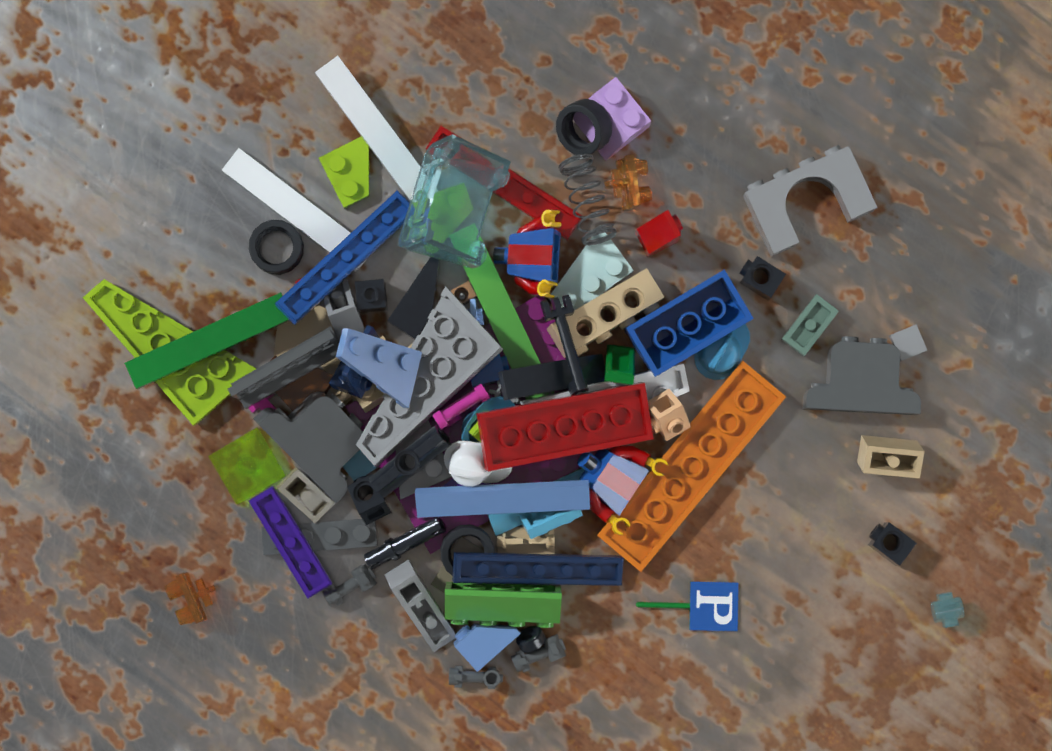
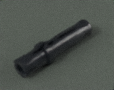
(396, 547)

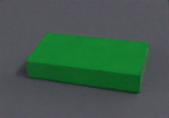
(620, 364)

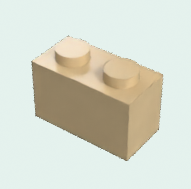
(890, 456)

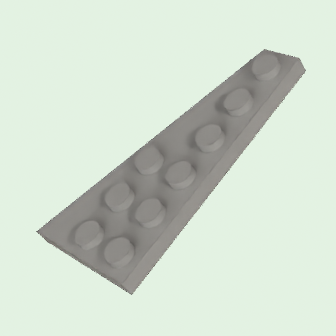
(452, 354)

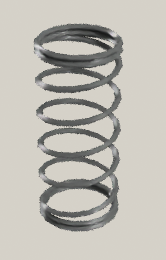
(581, 168)

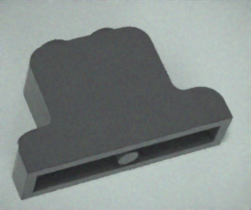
(863, 380)
(316, 438)

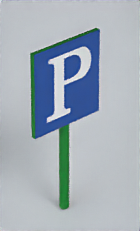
(711, 606)

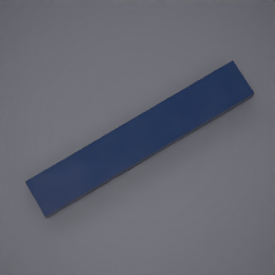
(537, 569)

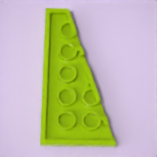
(142, 329)

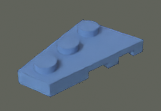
(384, 363)

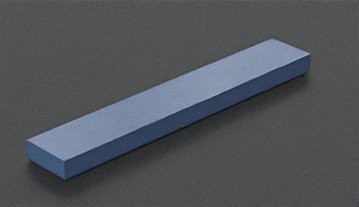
(502, 498)

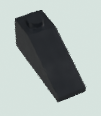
(417, 303)

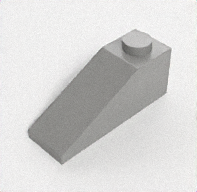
(420, 605)

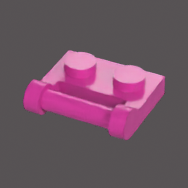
(451, 413)

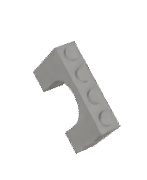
(835, 170)

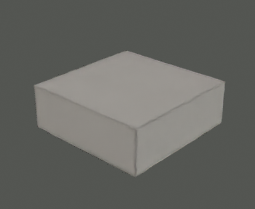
(908, 342)

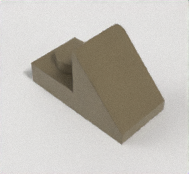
(305, 494)

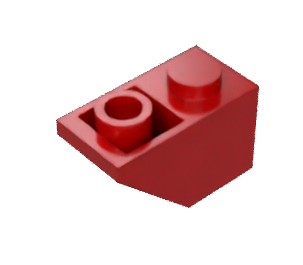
(659, 233)

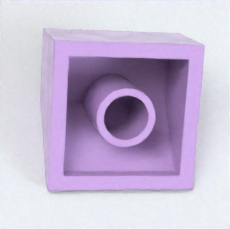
(624, 112)

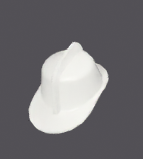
(467, 465)

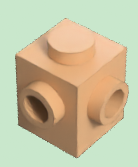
(667, 415)

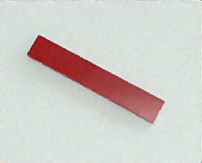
(528, 197)

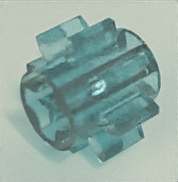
(947, 609)

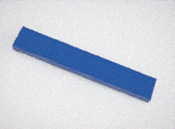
(344, 258)

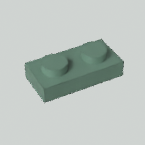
(809, 325)

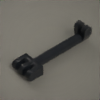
(560, 313)

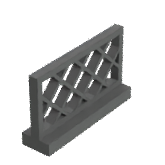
(286, 368)

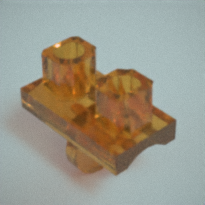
(625, 182)
(184, 586)

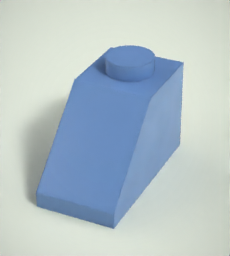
(483, 643)

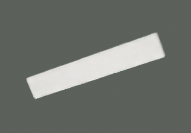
(370, 124)
(285, 201)

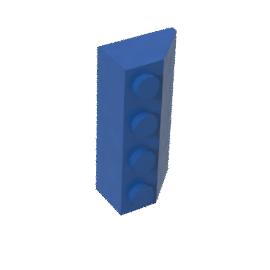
(688, 323)

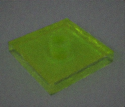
(247, 466)

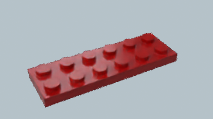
(564, 426)

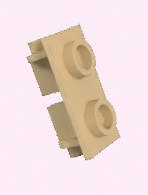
(519, 542)

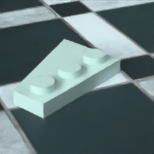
(593, 273)

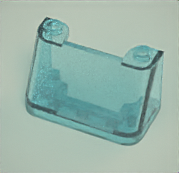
(452, 201)

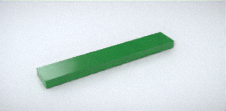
(205, 342)

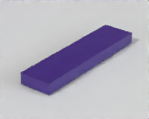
(290, 542)

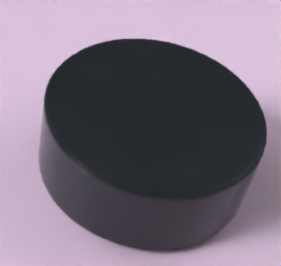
(531, 639)

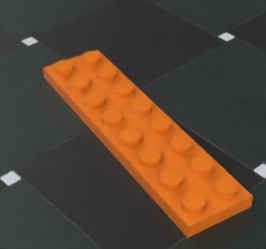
(694, 465)

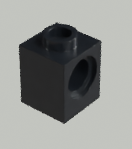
(774, 276)
(371, 295)
(370, 509)
(903, 546)

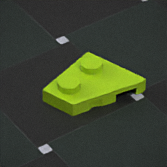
(349, 171)

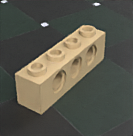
(639, 286)

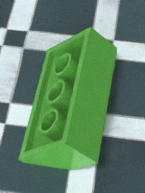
(503, 603)

